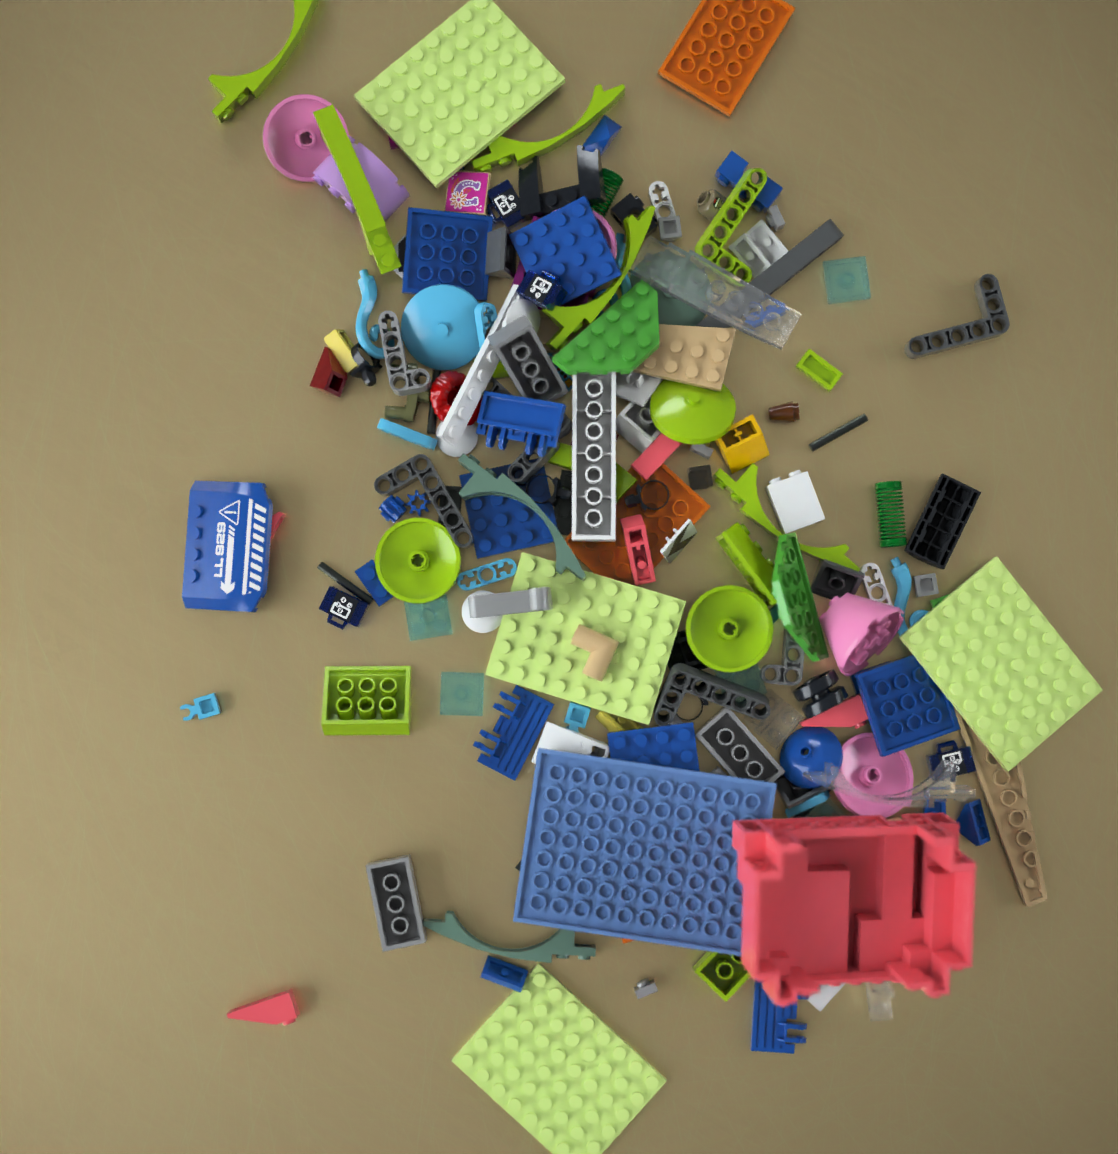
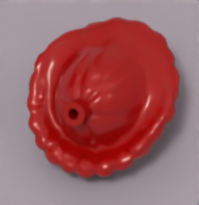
(444, 392)

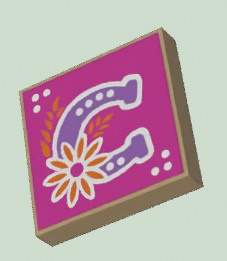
(468, 192)

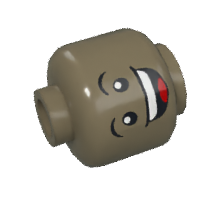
(710, 203)

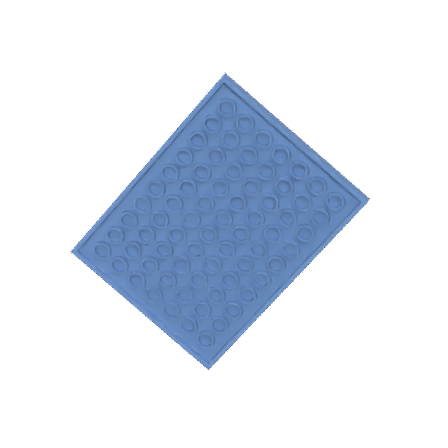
(636, 850)

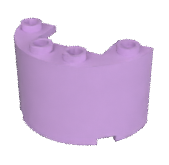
(380, 178)

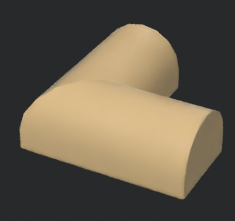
(600, 648)

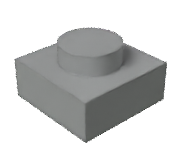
(774, 218)
(669, 227)
(702, 449)
(925, 585)
(645, 988)

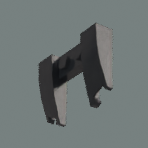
(539, 204)

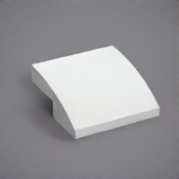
(758, 248)

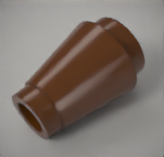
(785, 412)

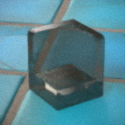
(700, 477)

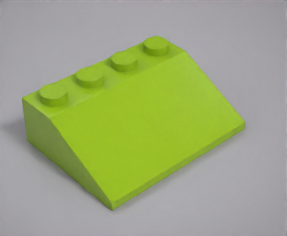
(749, 560)
(366, 700)

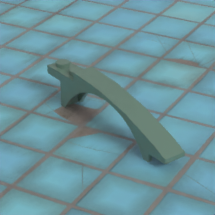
(485, 484)
(559, 943)

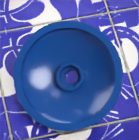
(822, 748)

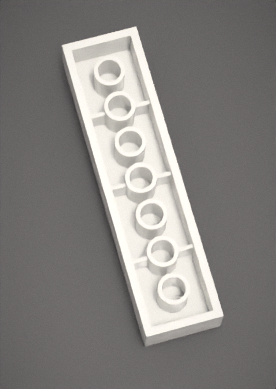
(594, 457)

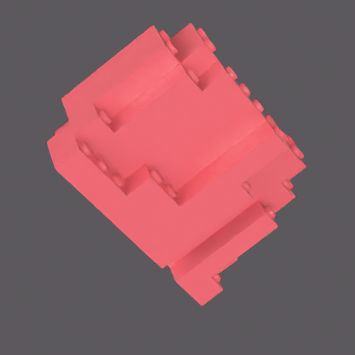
(854, 902)

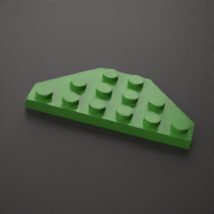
(617, 338)
(795, 598)

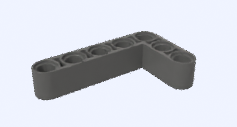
(966, 330)
(522, 461)
(433, 494)
(707, 692)

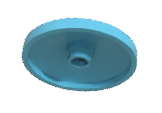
(441, 327)

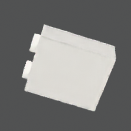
(794, 502)

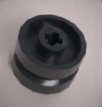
(821, 696)

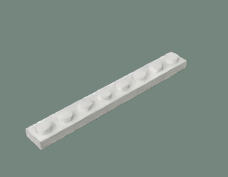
(475, 381)

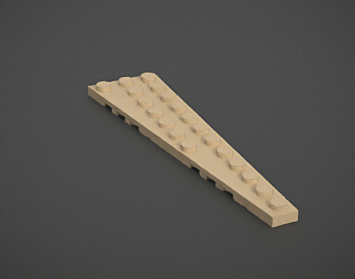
(684, 355)
(1010, 812)

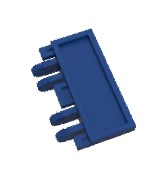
(516, 418)
(516, 733)
(771, 1023)

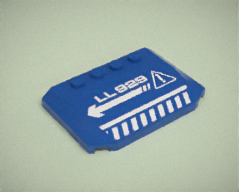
(227, 546)

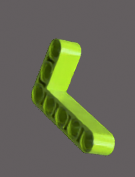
(728, 226)

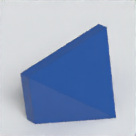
(602, 135)
(973, 823)

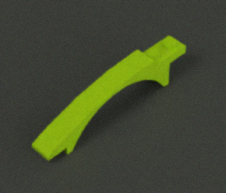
(237, 88)
(505, 150)
(362, 197)
(570, 318)
(745, 491)

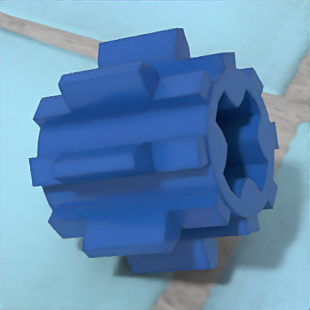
(413, 499)
(393, 508)

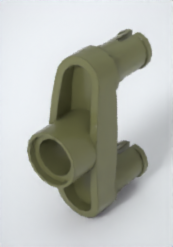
(409, 411)

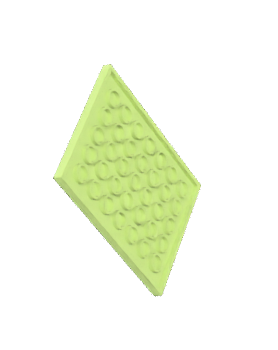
(459, 89)
(538, 650)
(1001, 663)
(558, 1068)

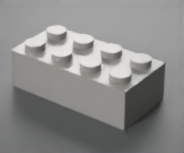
(527, 361)
(737, 748)
(396, 902)

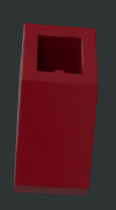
(329, 375)

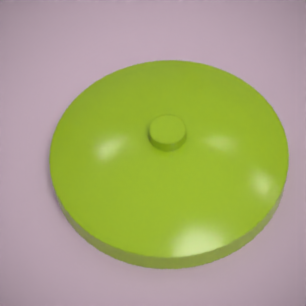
(692, 412)
(417, 560)
(729, 628)

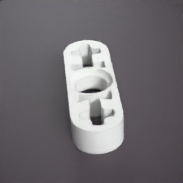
(664, 195)
(877, 575)

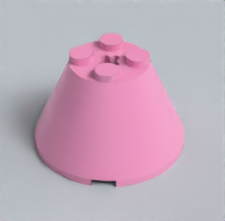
(858, 630)

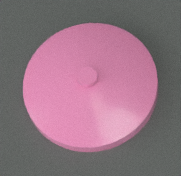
(294, 138)
(873, 775)

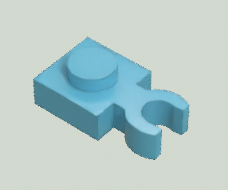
(204, 706)
(577, 716)

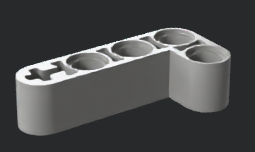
(398, 353)
(510, 602)
(787, 664)

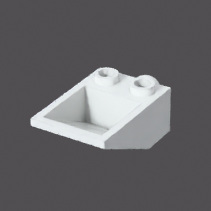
(567, 740)

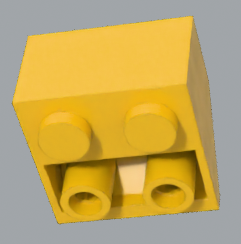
(742, 444)

